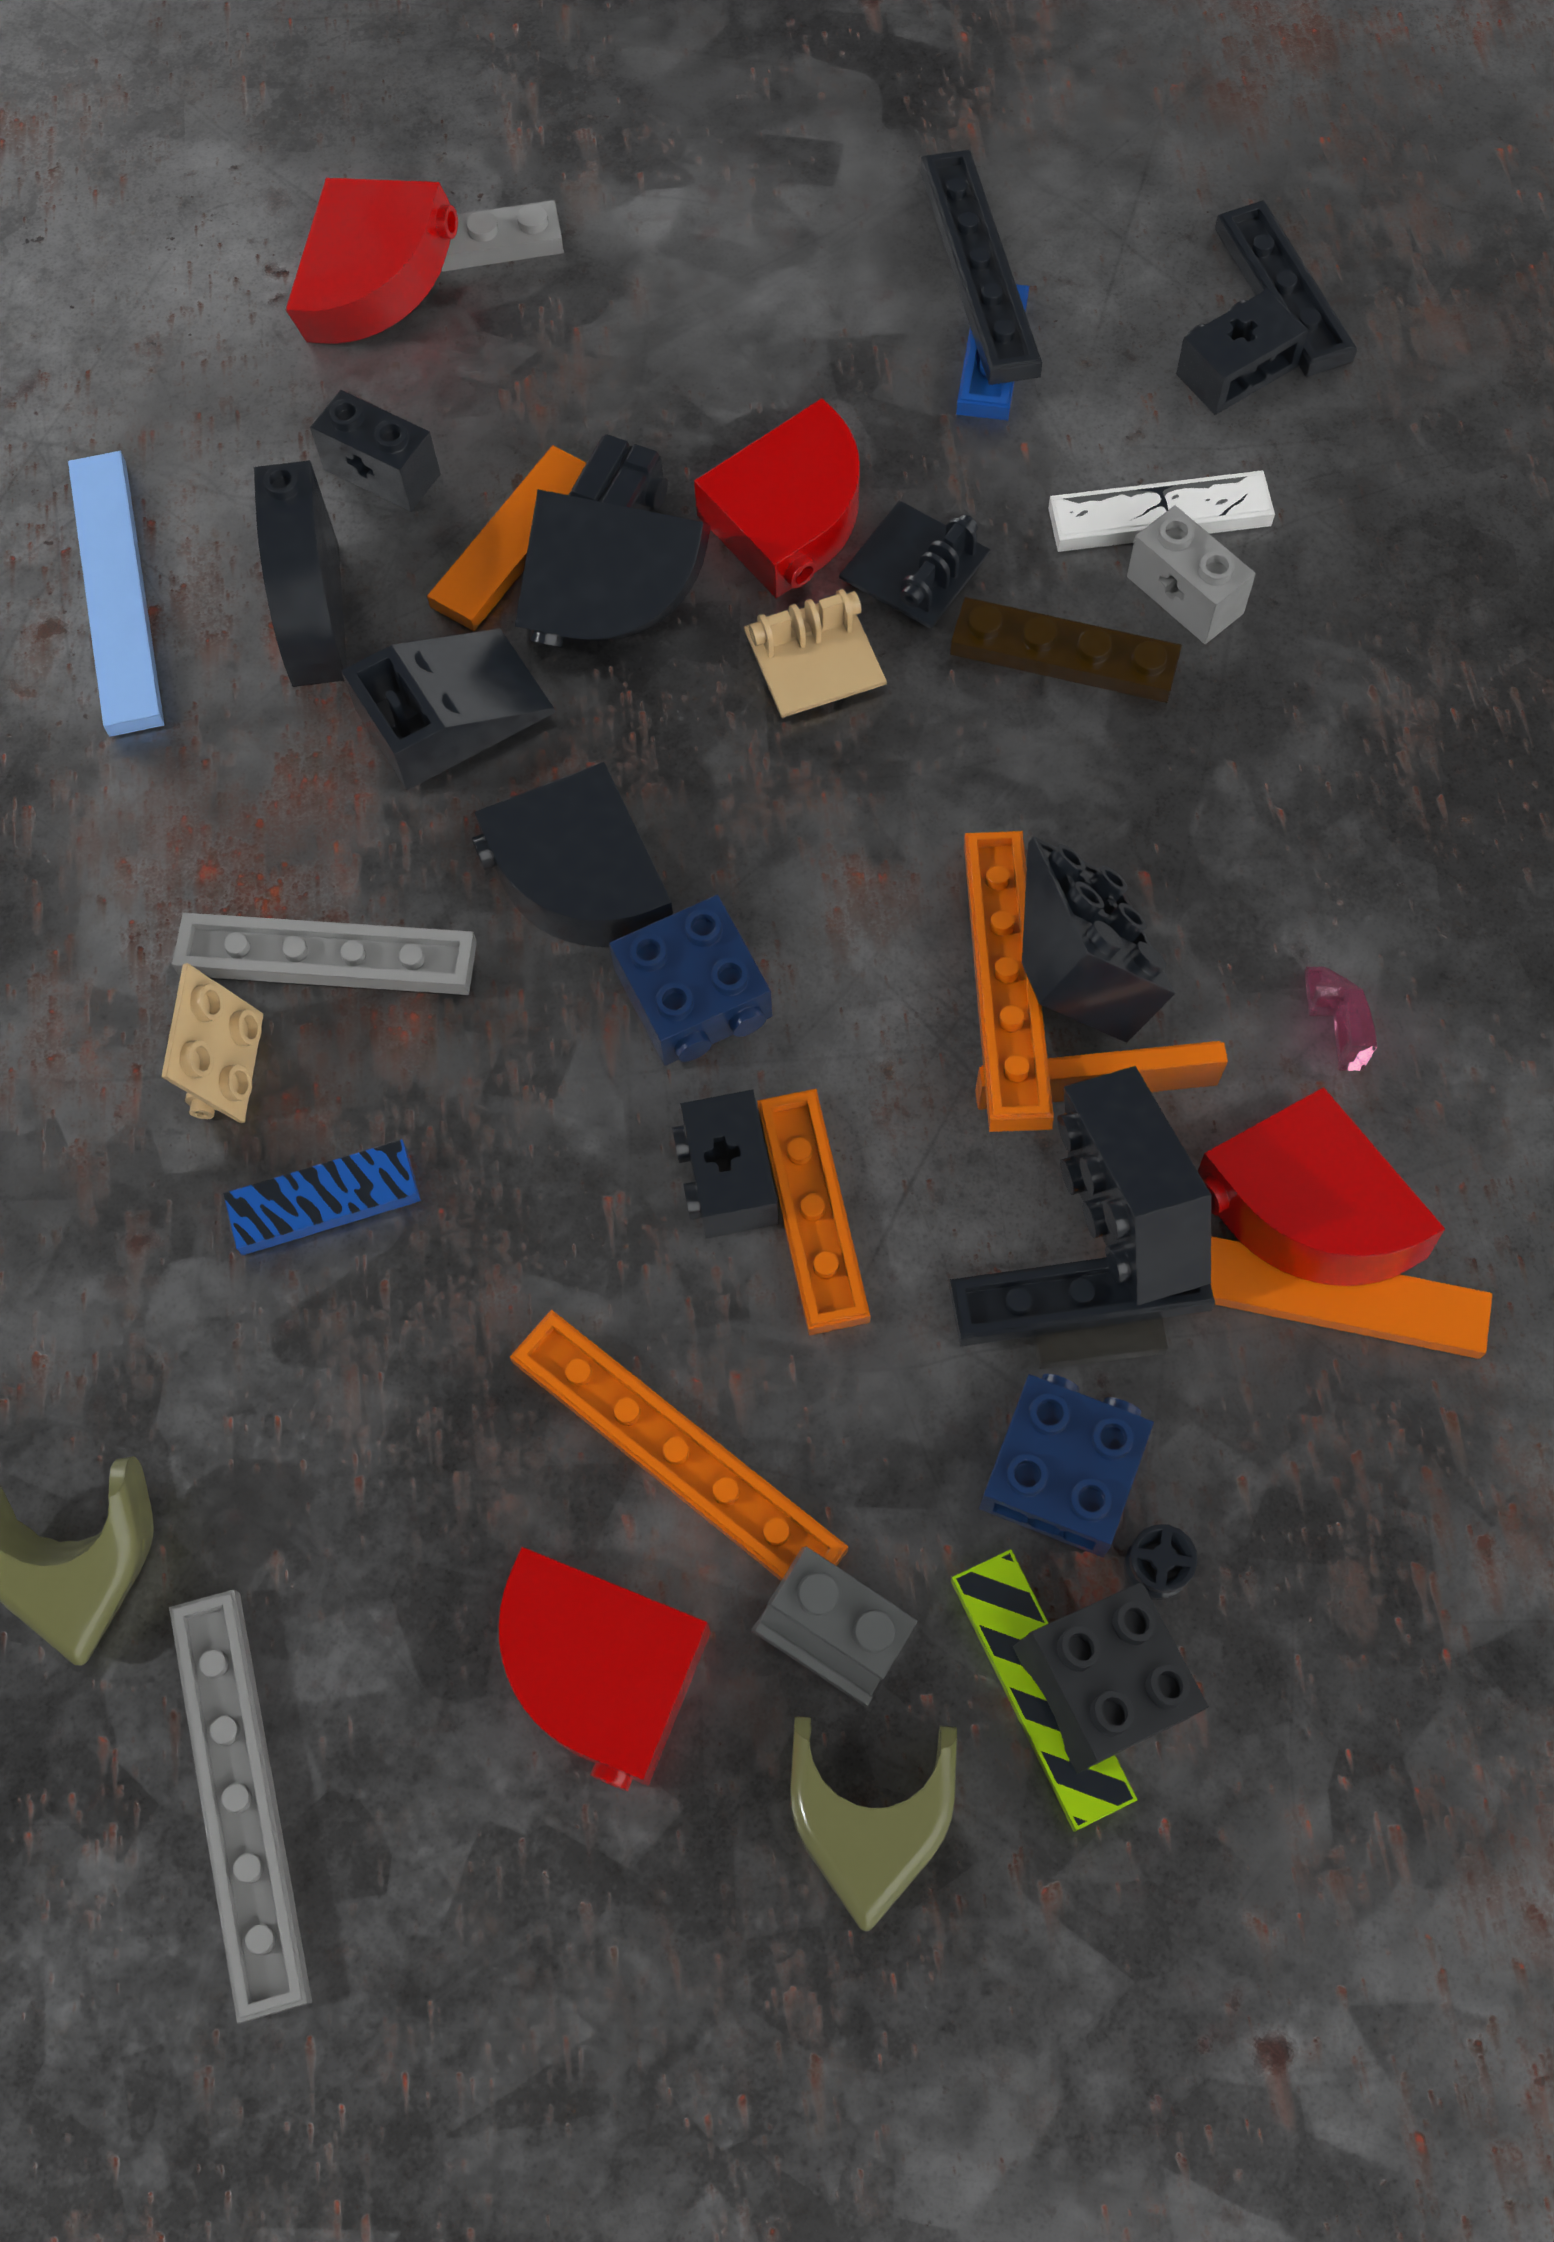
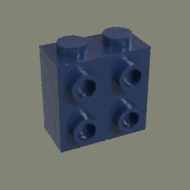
(692, 981)
(1067, 1463)

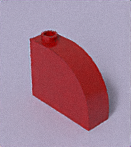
(369, 257)
(786, 498)
(1318, 1197)
(597, 1664)

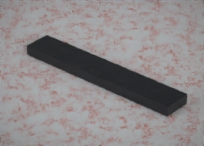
(980, 268)

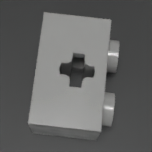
(1190, 574)

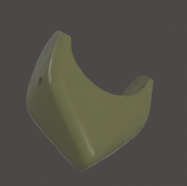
(77, 1586)
(865, 1850)

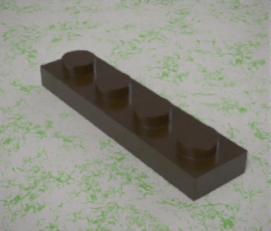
(1065, 649)

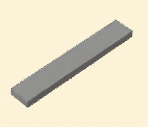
(239, 1808)

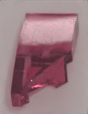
(1354, 1027)

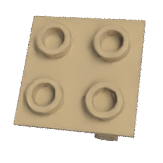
(815, 653)
(212, 1047)

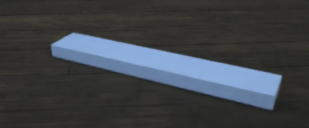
(115, 594)

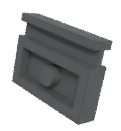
(834, 1625)

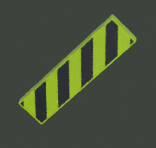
(1002, 1614)

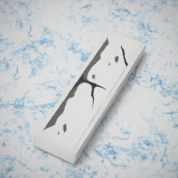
(1121, 513)

